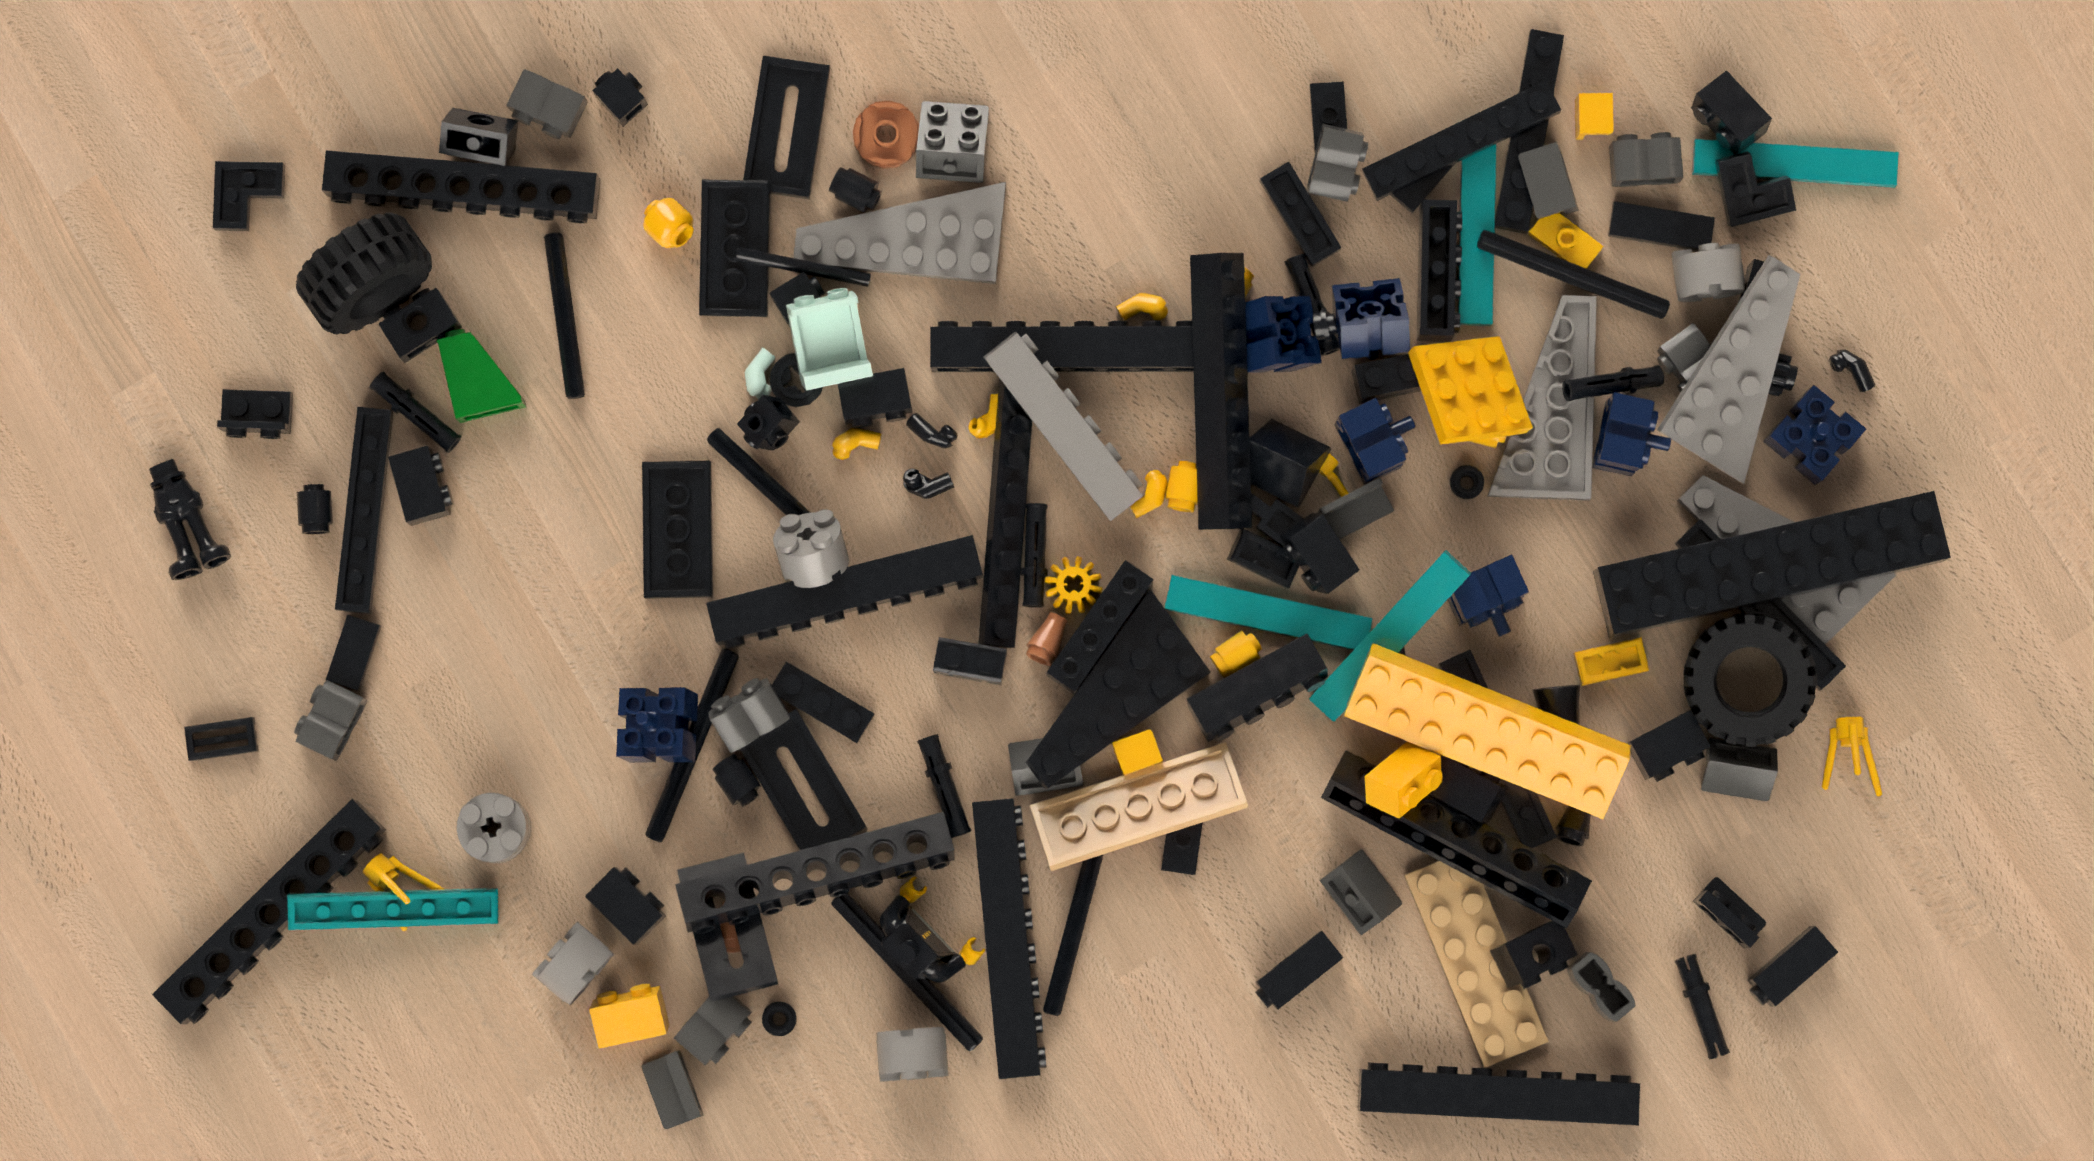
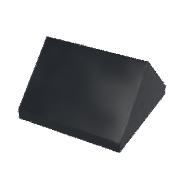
(1285, 461)

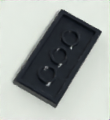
(733, 217)
(677, 529)

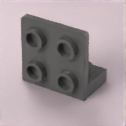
(952, 141)

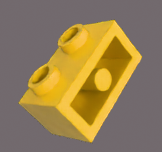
(1403, 779)
(629, 1015)

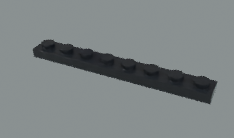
(1005, 522)

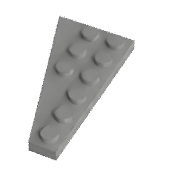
(930, 238)
(1729, 389)
(1558, 450)
(1733, 514)

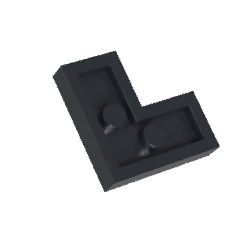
(237, 184)
(1745, 198)

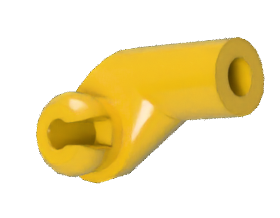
(1143, 303)

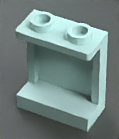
(828, 339)

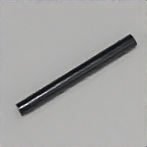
(800, 266)

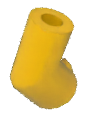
(985, 424)
(853, 438)
(1154, 494)

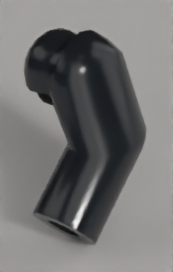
(924, 486)

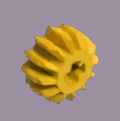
(1073, 573)

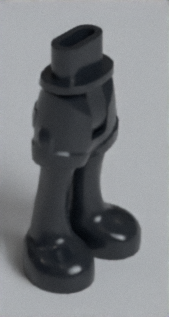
(178, 502)

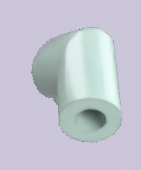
(755, 374)

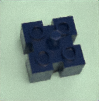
(1371, 319)
(1280, 334)
(1625, 435)
(1814, 435)
(1372, 441)
(1489, 594)
(657, 725)

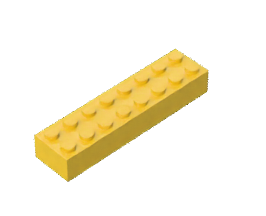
(1488, 731)

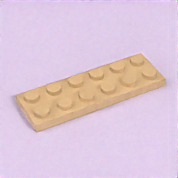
(1138, 806)
(1462, 934)

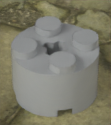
(1708, 273)
(810, 548)
(477, 816)
(573, 963)
(912, 1054)

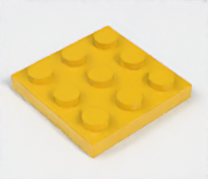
(1470, 390)

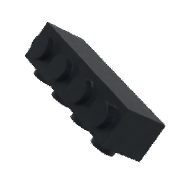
(1437, 270)
(1258, 688)

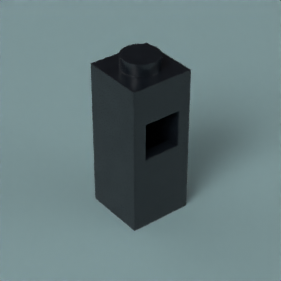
(1791, 967)
(1297, 971)

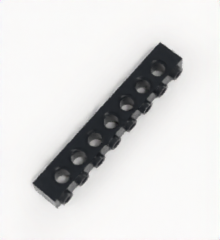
(343, 166)
(1466, 846)
(828, 857)
(175, 991)

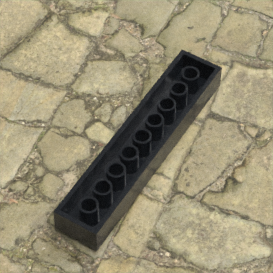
(1771, 564)

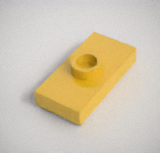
(1565, 240)
(1611, 661)

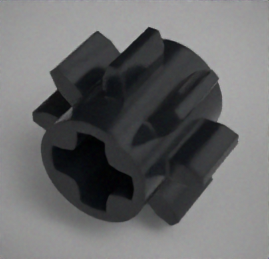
(1784, 375)

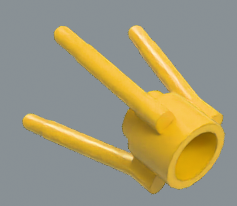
(1851, 734)
(383, 875)

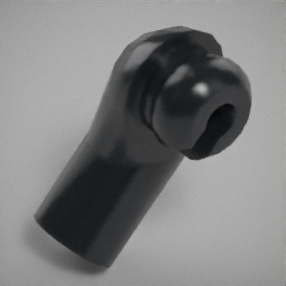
(1855, 365)
(929, 434)

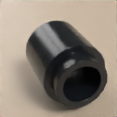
(855, 189)
(314, 509)
(736, 780)

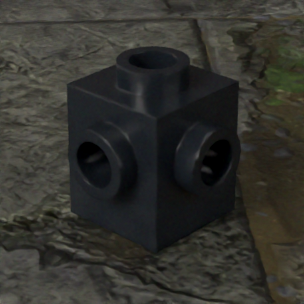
(767, 423)

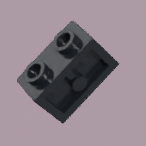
(256, 413)
(1730, 912)

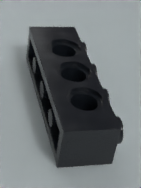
(1100, 627)

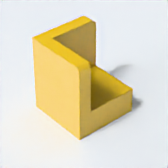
(1593, 114)
(1137, 752)

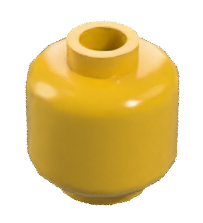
(668, 223)

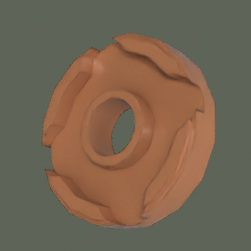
(886, 154)

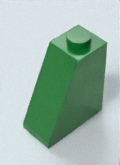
(474, 379)

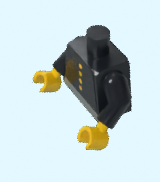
(917, 945)

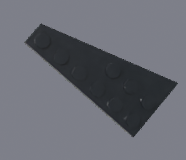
(1132, 680)

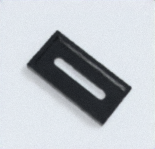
(774, 79)
(763, 759)
(758, 968)

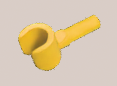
(1327, 471)

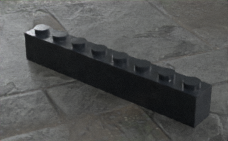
(1068, 347)
(1221, 391)
(857, 588)
(1006, 938)
(1499, 1096)

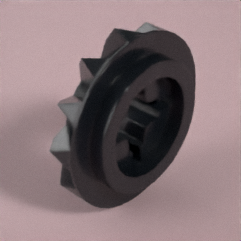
(781, 376)

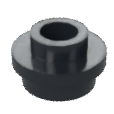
(1324, 325)
(1471, 472)
(771, 1010)

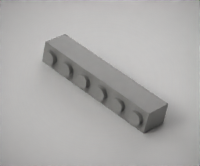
(1063, 426)

